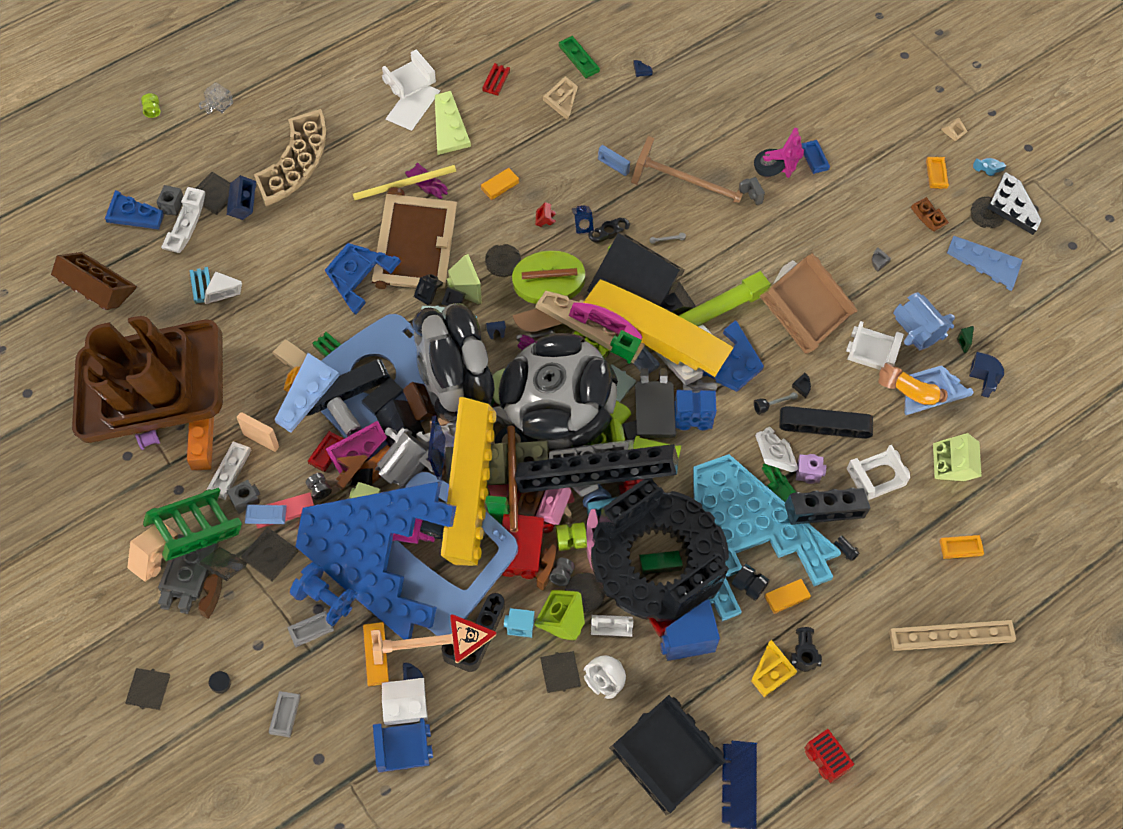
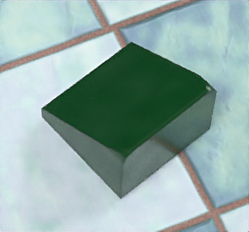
(965, 338)

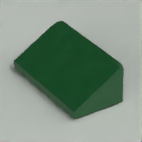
(660, 562)

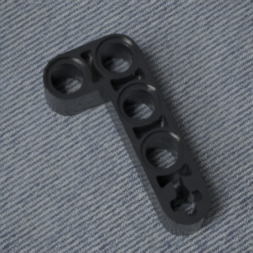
(485, 614)

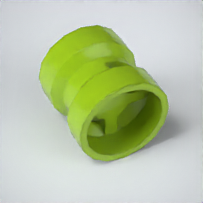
(150, 105)

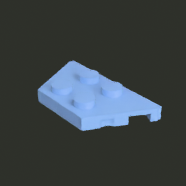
(944, 380)

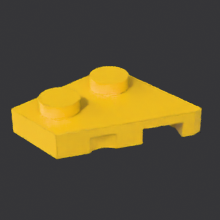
(772, 670)

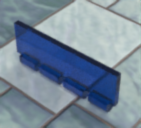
(742, 790)

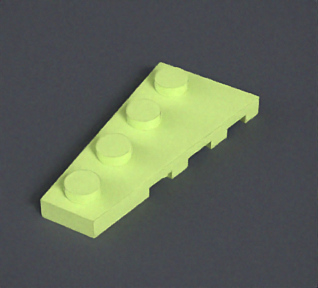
(449, 125)

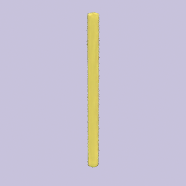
(405, 182)

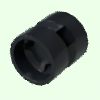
(752, 583)

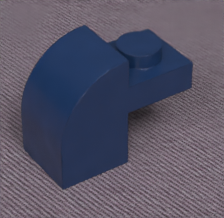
(987, 369)

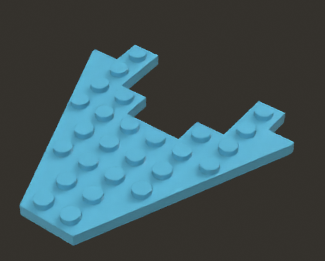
(753, 516)

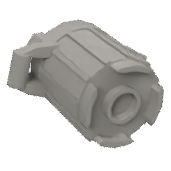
(403, 458)

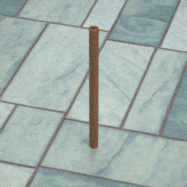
(513, 507)

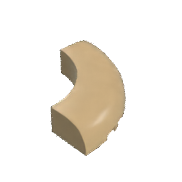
(297, 161)

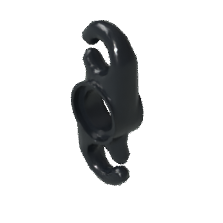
(604, 235)

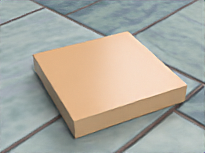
(258, 431)

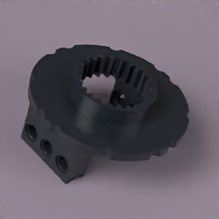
(647, 509)

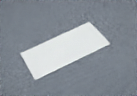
(411, 109)

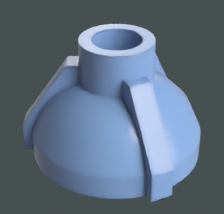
(597, 495)

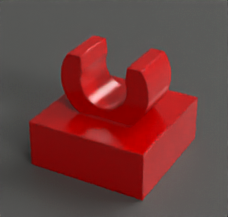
(544, 215)

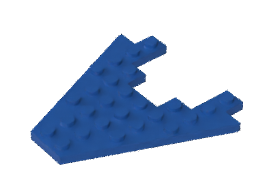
(355, 543)

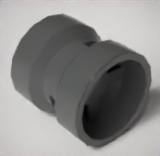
(318, 486)
(562, 571)

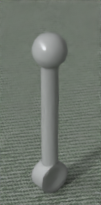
(681, 236)
(537, 335)

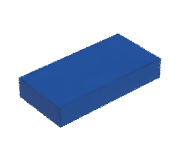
(815, 157)

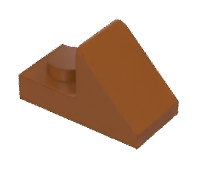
(352, 464)

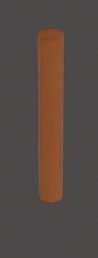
(549, 273)

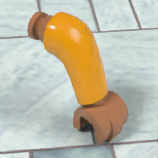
(914, 389)

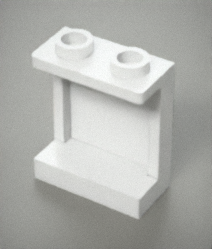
(873, 347)

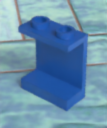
(402, 746)

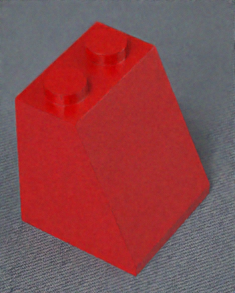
(530, 542)

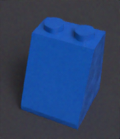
(691, 634)

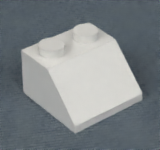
(404, 701)

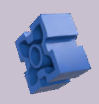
(695, 409)

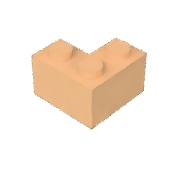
(146, 552)

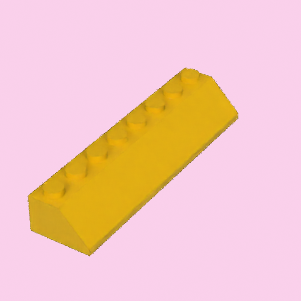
(469, 481)

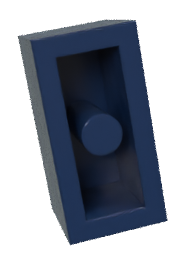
(241, 197)

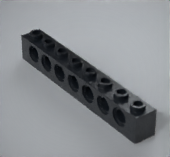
(597, 468)

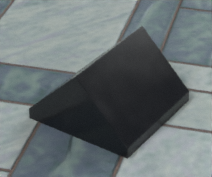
(398, 415)

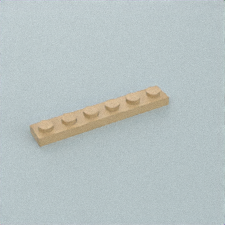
(952, 635)

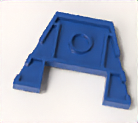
(351, 268)
(741, 363)

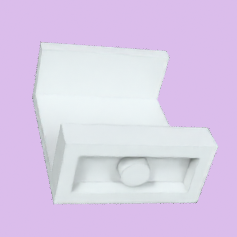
(410, 77)

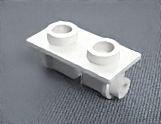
(611, 625)

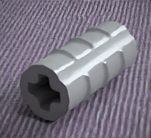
(343, 416)

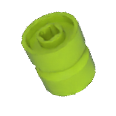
(571, 536)

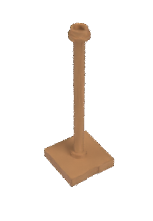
(645, 161)

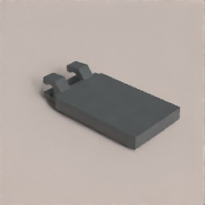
(655, 406)
(184, 579)

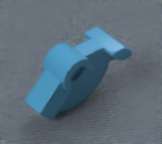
(989, 165)

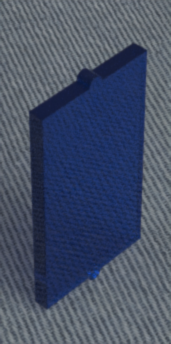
(436, 448)

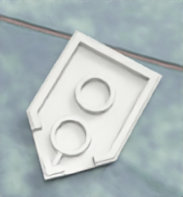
(776, 451)

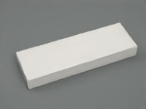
(229, 468)

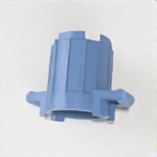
(922, 322)

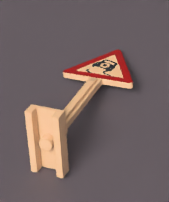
(465, 638)

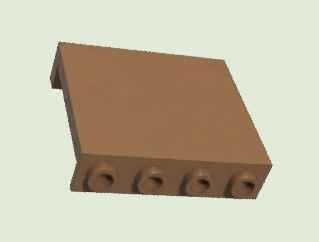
(808, 303)

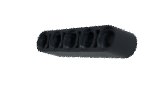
(353, 383)
(826, 422)

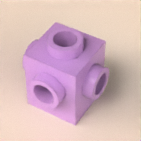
(810, 468)

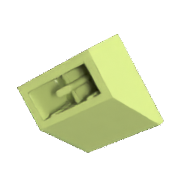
(957, 458)

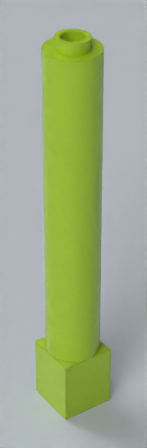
(749, 291)

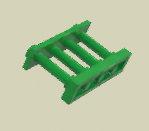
(192, 541)

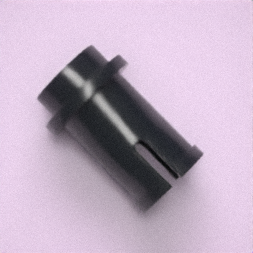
(846, 548)

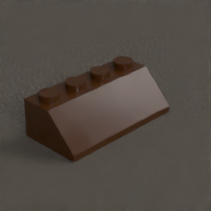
(92, 280)

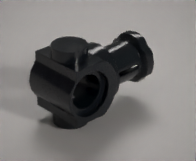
(805, 648)

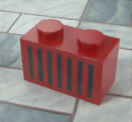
(828, 756)

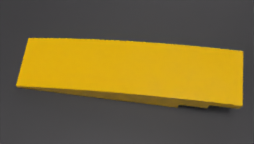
(663, 330)

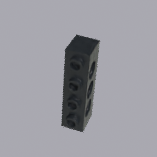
(827, 506)

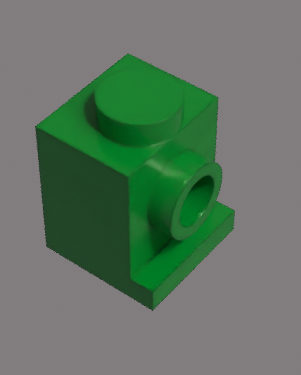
(625, 345)

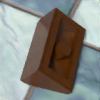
(419, 401)

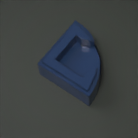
(641, 69)
(411, 672)

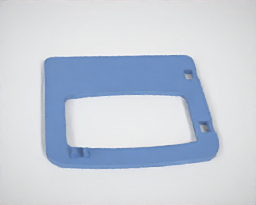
(429, 588)

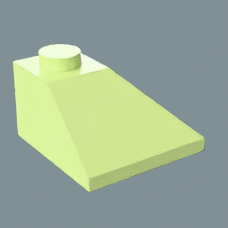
(464, 278)

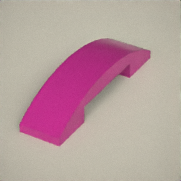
(603, 317)

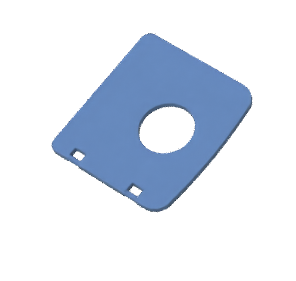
(381, 339)

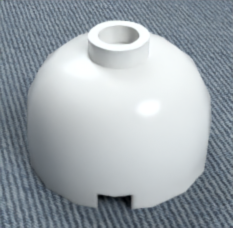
(605, 676)

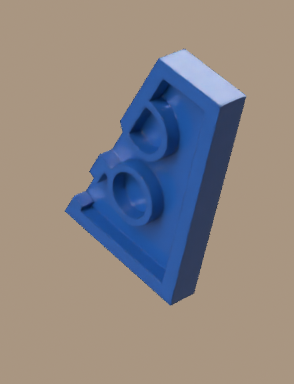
(129, 212)

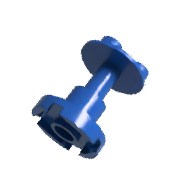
(313, 586)

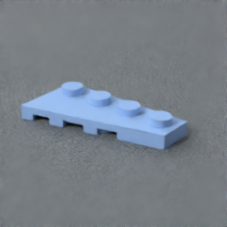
(308, 387)

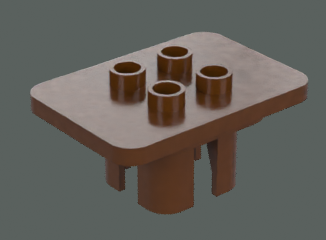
(146, 378)

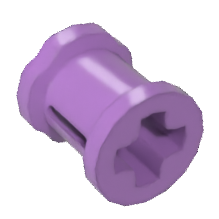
(147, 438)

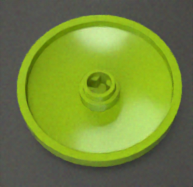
(533, 289)

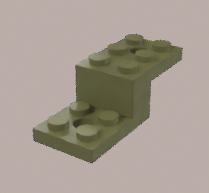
(499, 463)

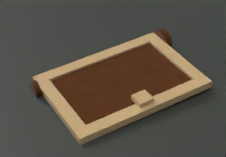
(419, 235)

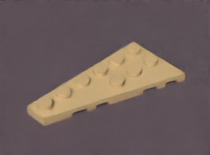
(559, 307)

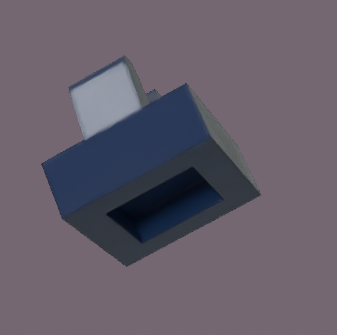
(492, 326)

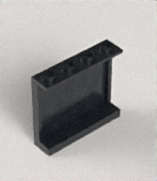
(637, 270)
(668, 754)

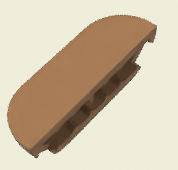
(536, 320)

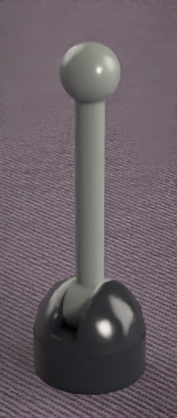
(762, 405)

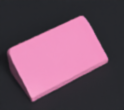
(553, 505)

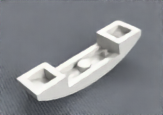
(186, 221)

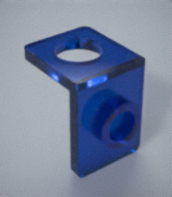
(580, 213)

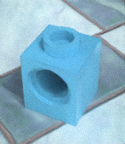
(519, 622)

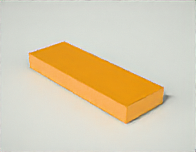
(375, 673)

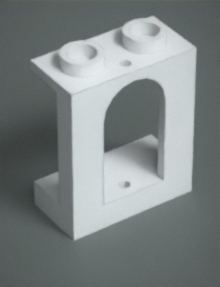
(891, 458)

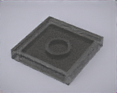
(216, 192)
(269, 554)

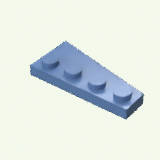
(996, 264)

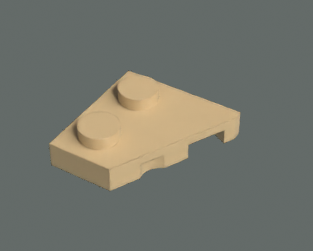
(562, 97)

